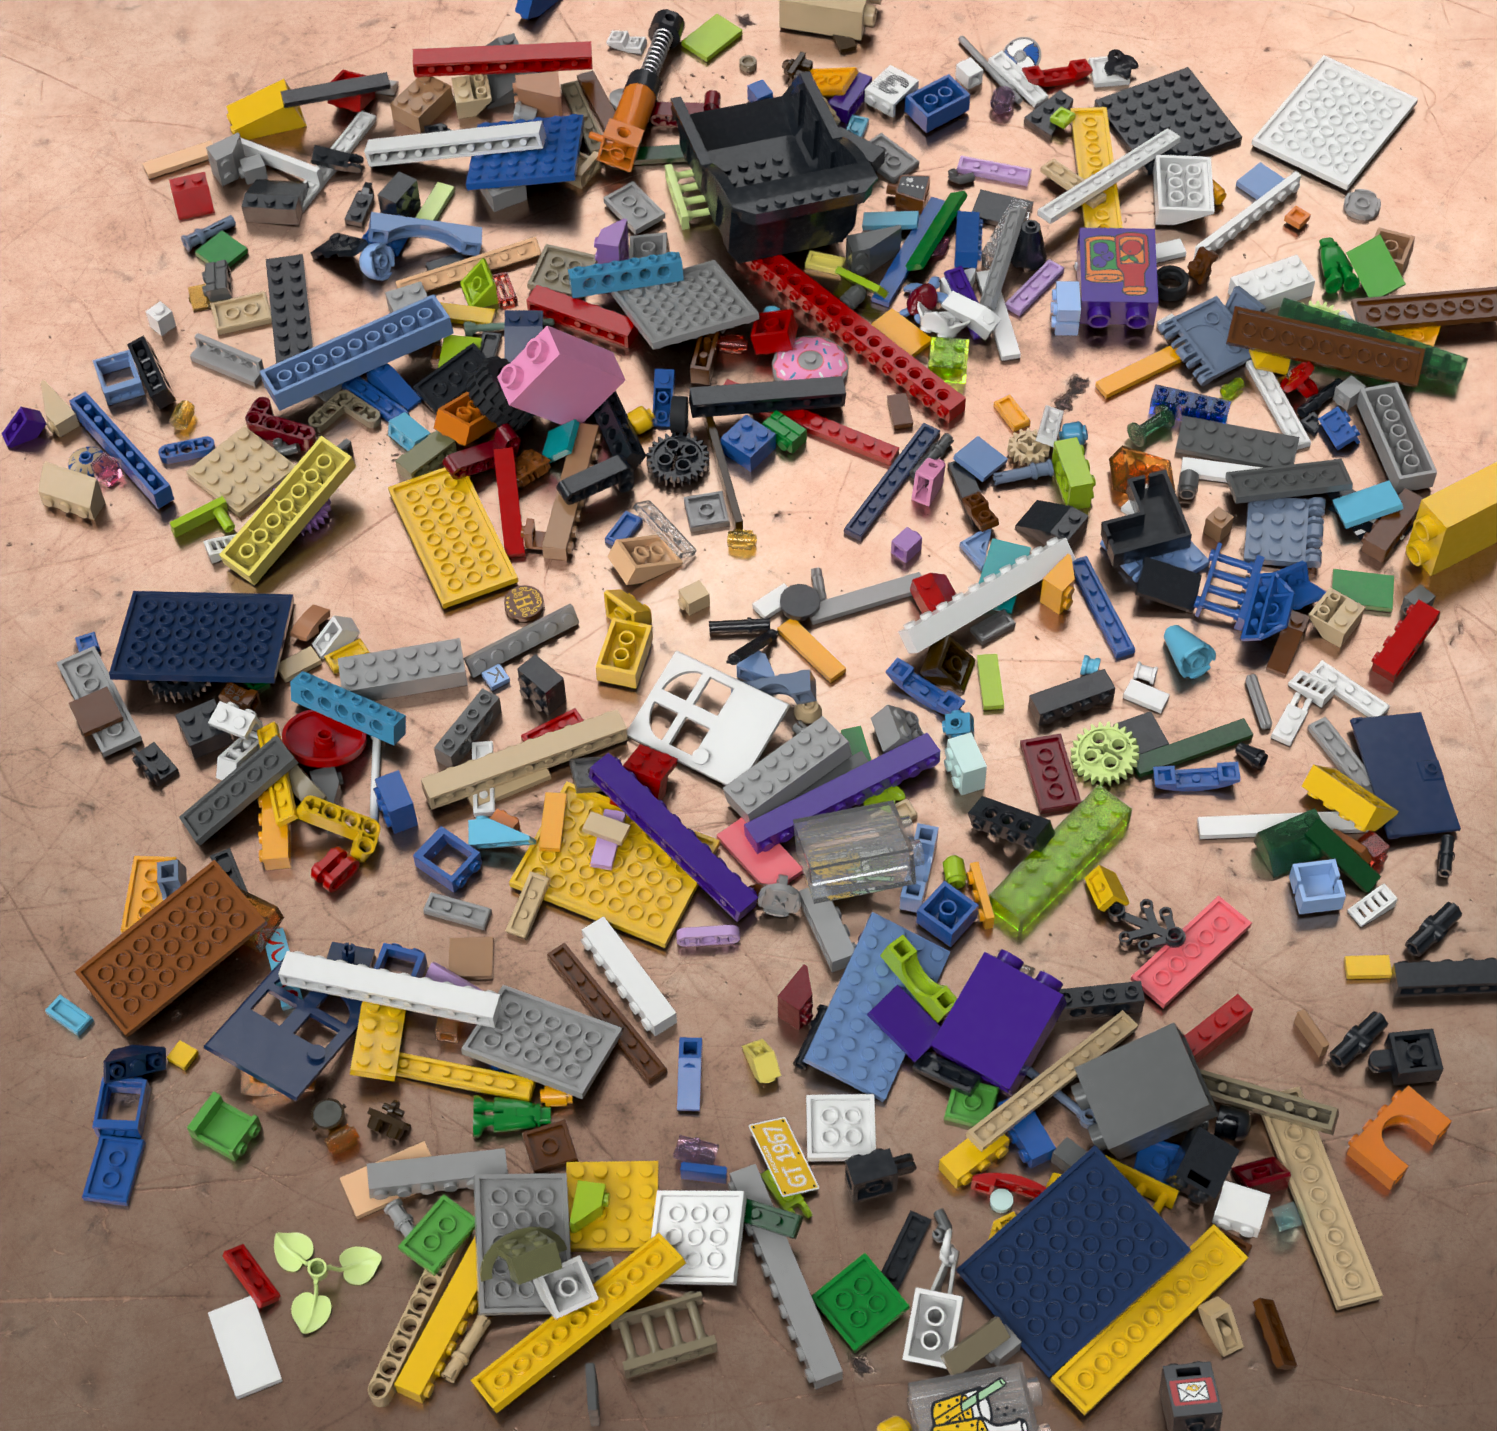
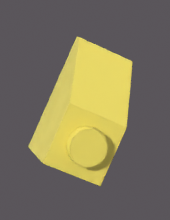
(762, 1061)

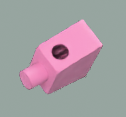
(929, 472)

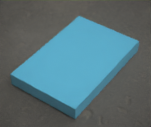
(1367, 504)

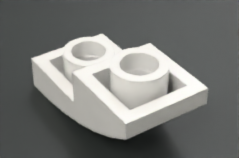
(622, 41)

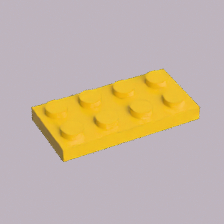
(377, 1041)

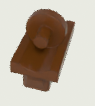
(1201, 265)

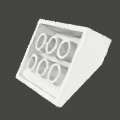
(1182, 188)

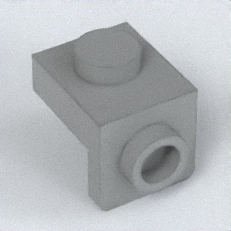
(599, 1268)

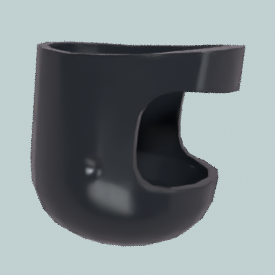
(1232, 1123)

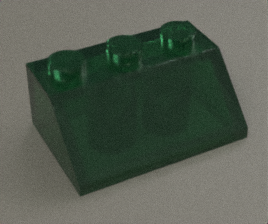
(1286, 845)

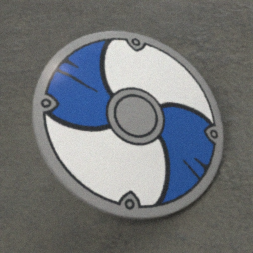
(1023, 52)

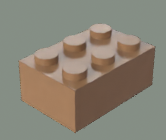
(421, 102)

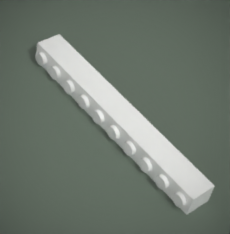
(455, 143)
(984, 596)
(390, 989)

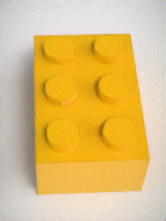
(624, 653)

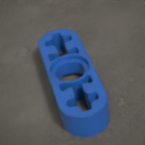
(179, 446)

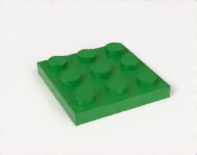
(860, 1302)

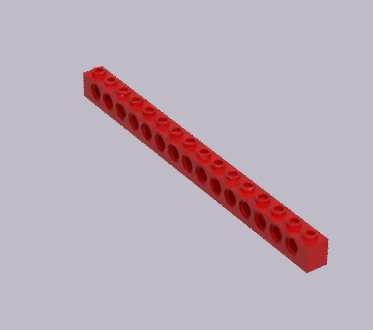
(861, 336)

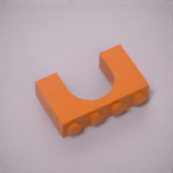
(1406, 1109)

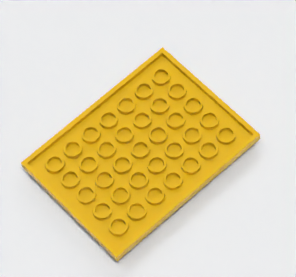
(639, 895)

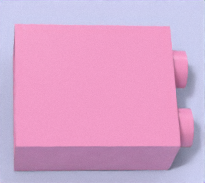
(560, 377)

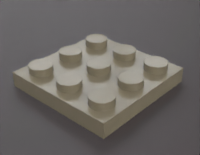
(553, 268)

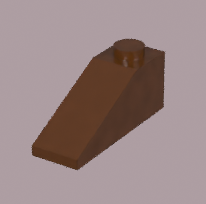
(1288, 643)

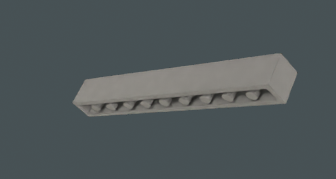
(790, 1288)

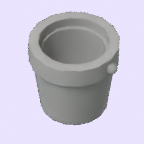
(524, 112)

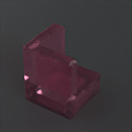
(106, 469)

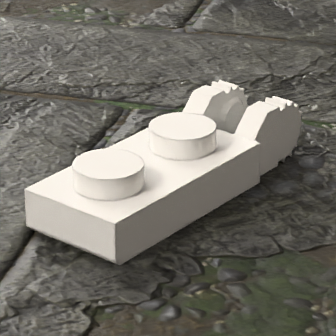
(1291, 721)

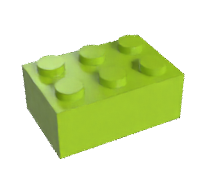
(1073, 473)

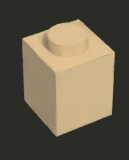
(693, 597)

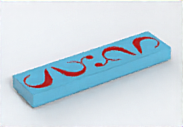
(276, 951)

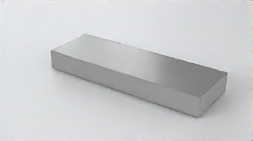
(457, 911)

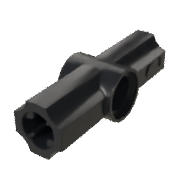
(1433, 929)
(1358, 1039)

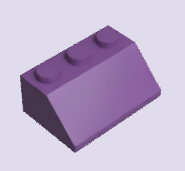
(612, 243)

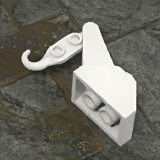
(935, 1315)

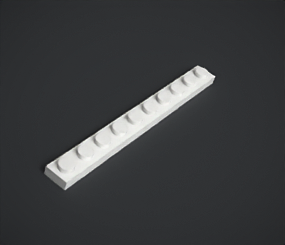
(1108, 176)

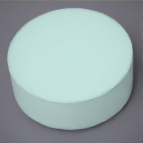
(1001, 1200)

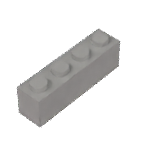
(828, 930)

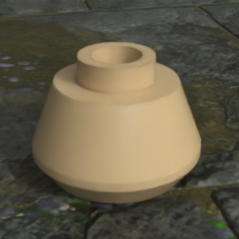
(808, 712)

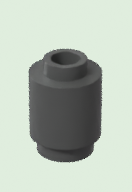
(854, 296)
(1188, 484)

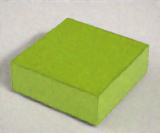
(1062, 117)

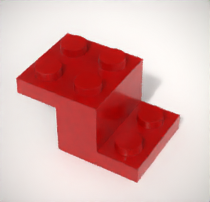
(651, 769)

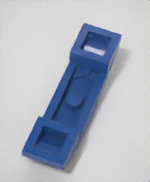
(922, 690)
(1197, 779)

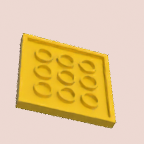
(631, 1206)

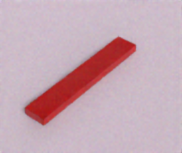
(509, 502)

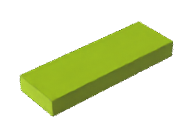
(866, 284)
(990, 682)

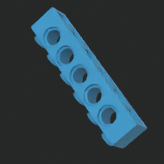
(633, 279)
(348, 708)

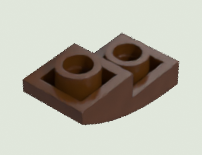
(979, 511)

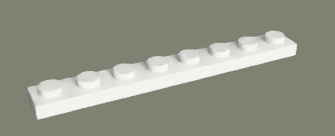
(1251, 213)

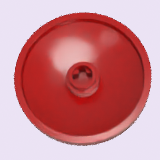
(322, 740)

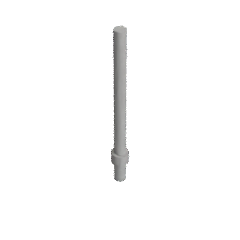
(1001, 81)

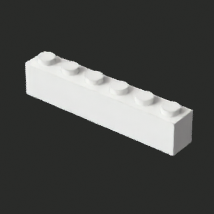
(629, 976)

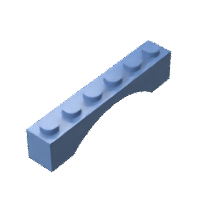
(462, 238)

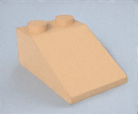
(642, 558)

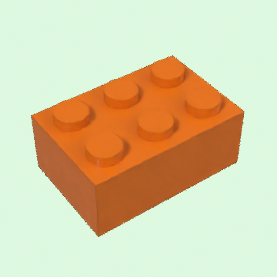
(462, 420)

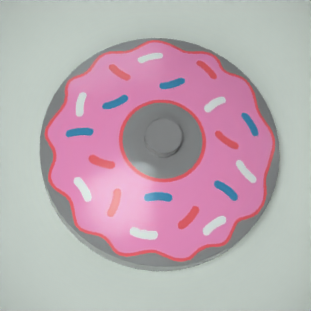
(811, 359)

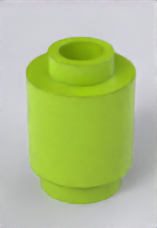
(955, 871)

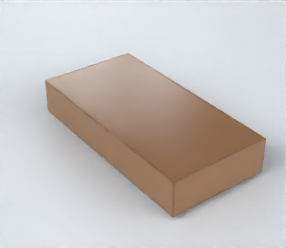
(1311, 1033)

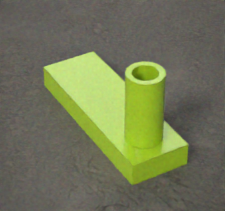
(201, 515)

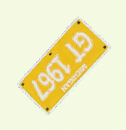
(783, 1157)

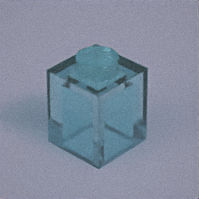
(1287, 1217)

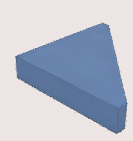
(976, 547)

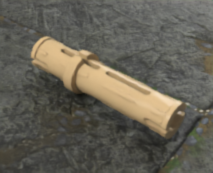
(461, 1355)

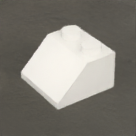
(1240, 1209)
(566, 1288)

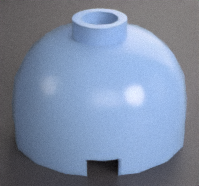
(377, 261)

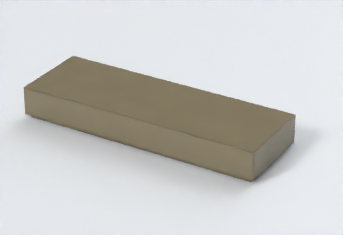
(975, 1346)

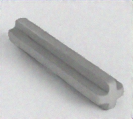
(1258, 701)

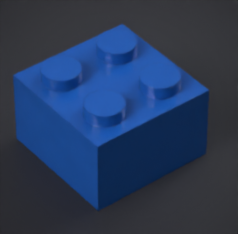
(748, 443)
(395, 802)
(947, 913)

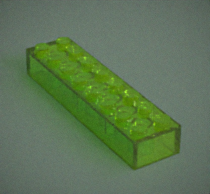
(1072, 848)

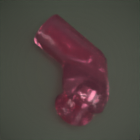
(941, 247)

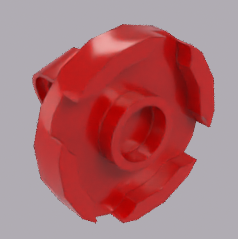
(1300, 380)

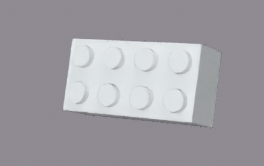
(1275, 281)

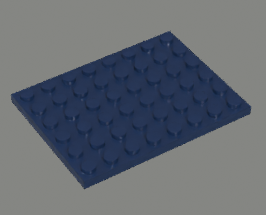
(202, 637)
(1073, 1261)

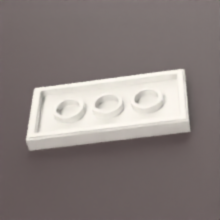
(245, 1347)

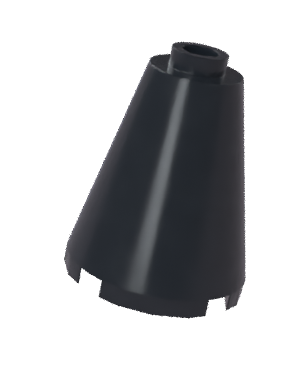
(1030, 247)

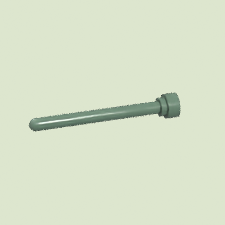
(471, 328)

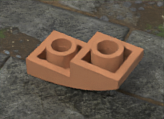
(308, 623)

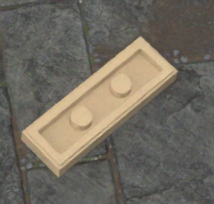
(528, 905)

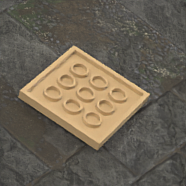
(241, 471)

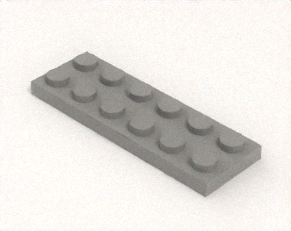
(86, 674)

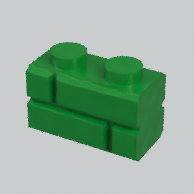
(788, 433)

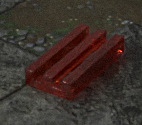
(506, 299)

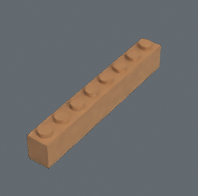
(564, 517)

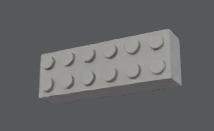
(1396, 437)
(404, 670)
(788, 770)

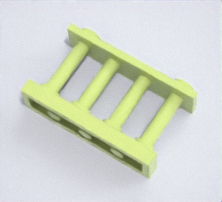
(680, 202)

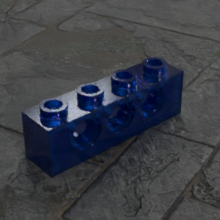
(1190, 404)

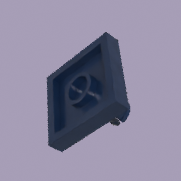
(351, 954)

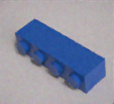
(968, 239)

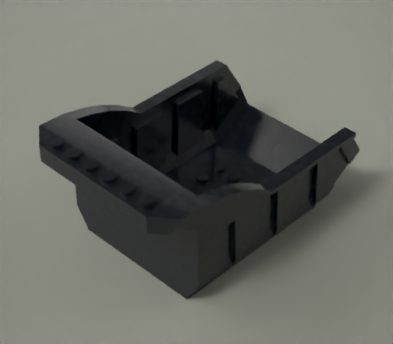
(775, 171)

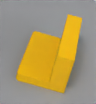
(1105, 888)

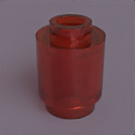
(733, 344)

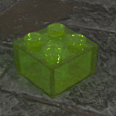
(949, 359)

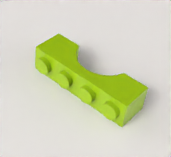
(904, 962)

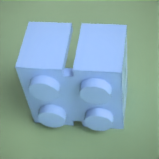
(1066, 308)
(1315, 884)

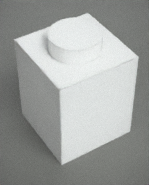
(969, 73)
(160, 318)

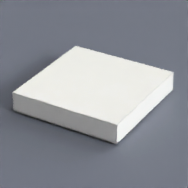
(1099, 76)

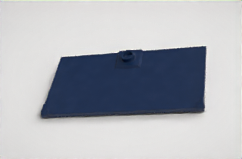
(1405, 774)

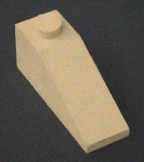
(59, 415)

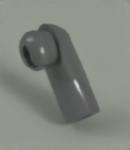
(960, 179)
(285, 449)
(943, 1225)

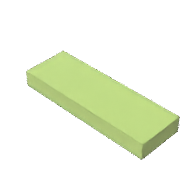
(436, 202)

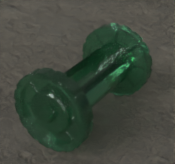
(1162, 417)

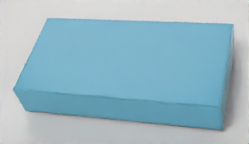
(69, 1015)

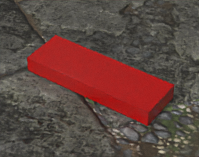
(569, 718)
(251, 1276)

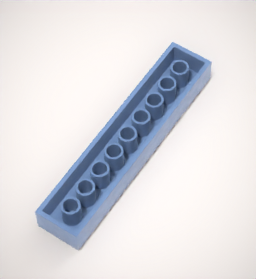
(356, 352)

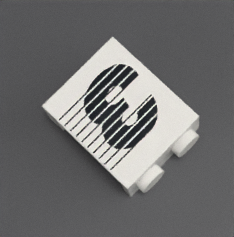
(889, 89)

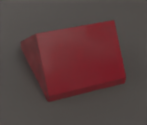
(1263, 1175)

